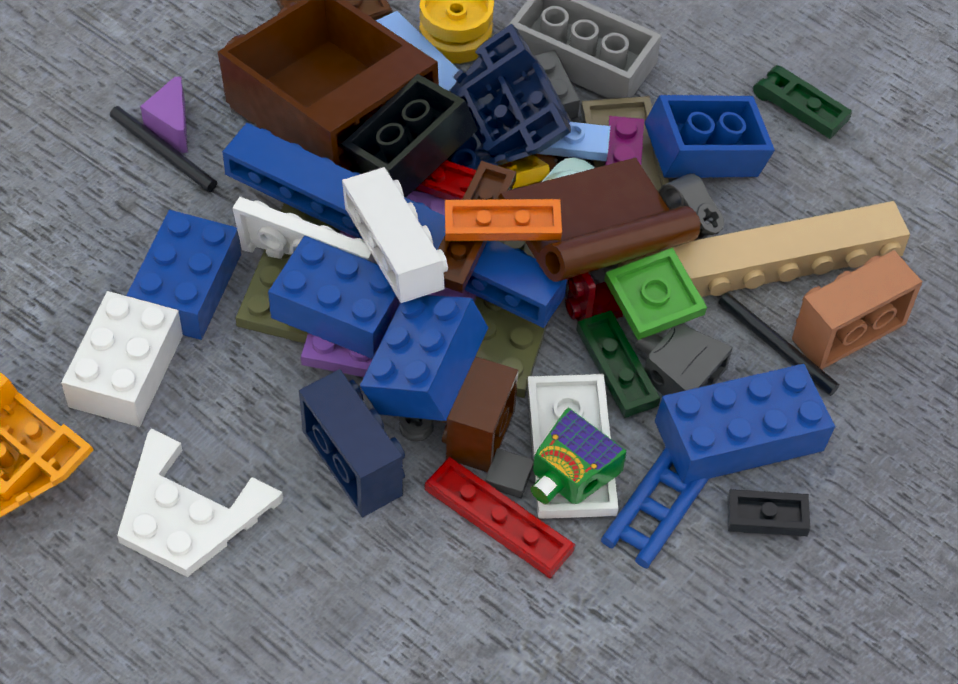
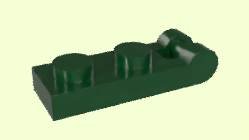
(802, 101)

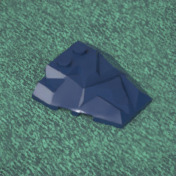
(509, 103)

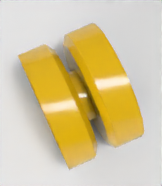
(456, 26)

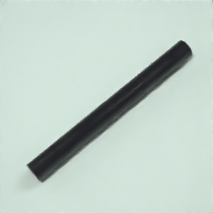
(163, 149)
(777, 342)

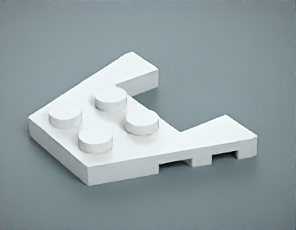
(177, 523)

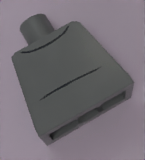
(683, 359)

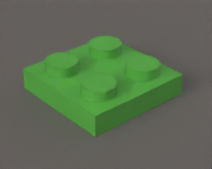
(655, 293)

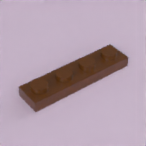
(464, 255)

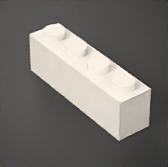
(394, 234)

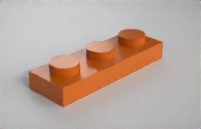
(503, 220)

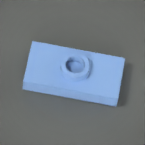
(583, 142)

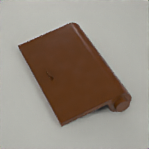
(606, 219)

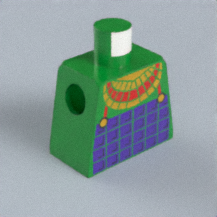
(575, 460)

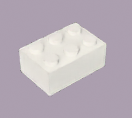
(122, 358)

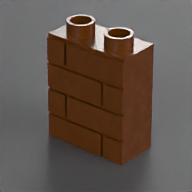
(318, 73)

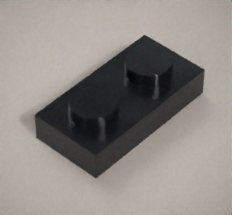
(768, 512)

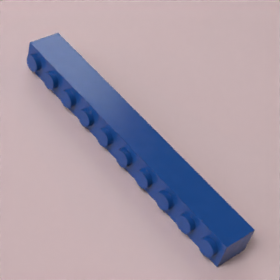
(315, 187)

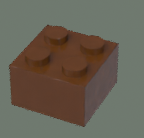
(481, 414)

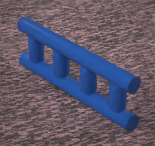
(641, 501)

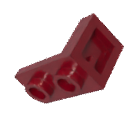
(588, 299)

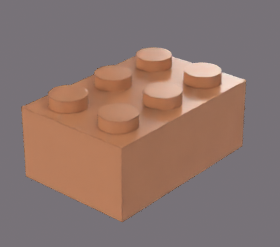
(856, 309)

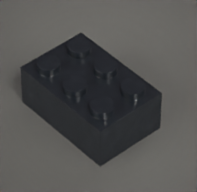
(411, 133)

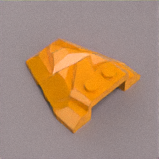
(32, 449)

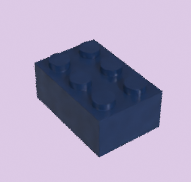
(352, 442)

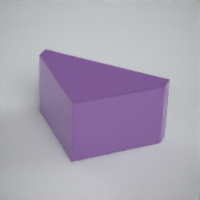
(166, 114)

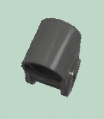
(691, 192)

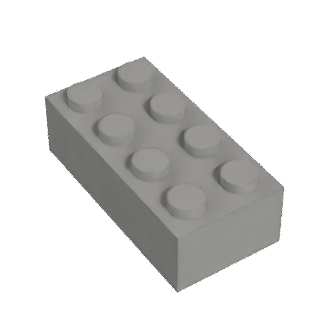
(591, 43)

